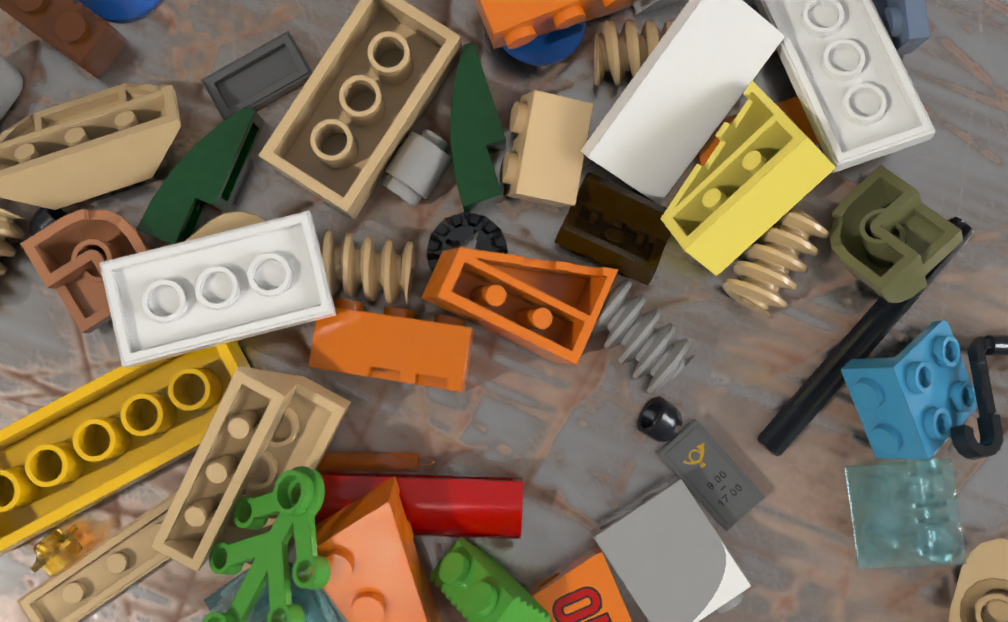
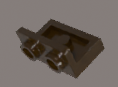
(615, 229)

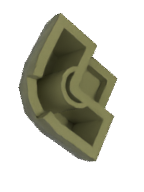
(890, 236)

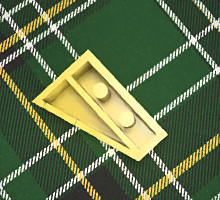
(745, 184)

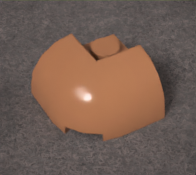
(70, 255)

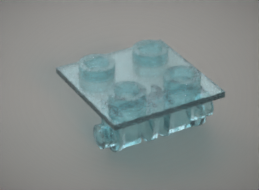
(905, 514)

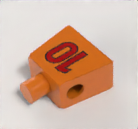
(582, 591)

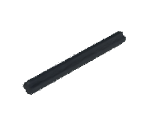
(855, 345)

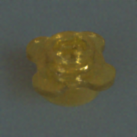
(56, 551)

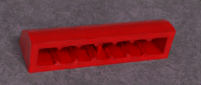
(438, 502)

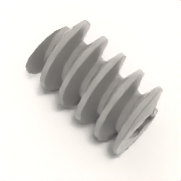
(641, 338)

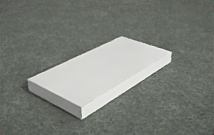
(848, 78)
(682, 94)
(217, 289)

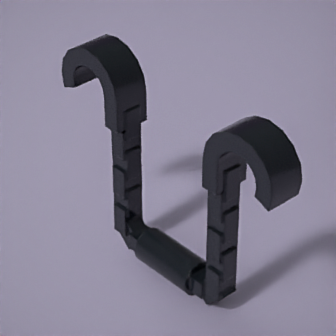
(988, 422)

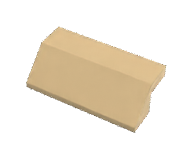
(257, 433)

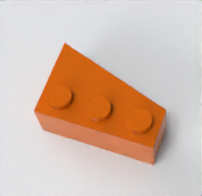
(521, 21)
(523, 299)
(393, 346)
(375, 561)

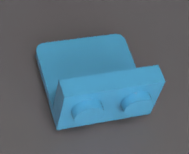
(913, 397)

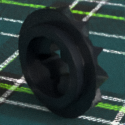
(461, 228)

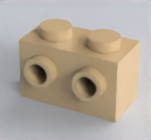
(546, 148)

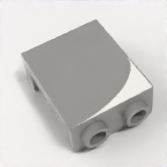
(671, 556)

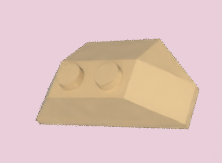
(88, 145)

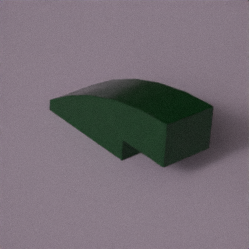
(474, 134)
(202, 178)

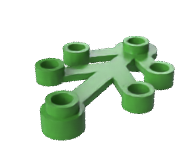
(296, 500)

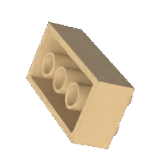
(362, 102)

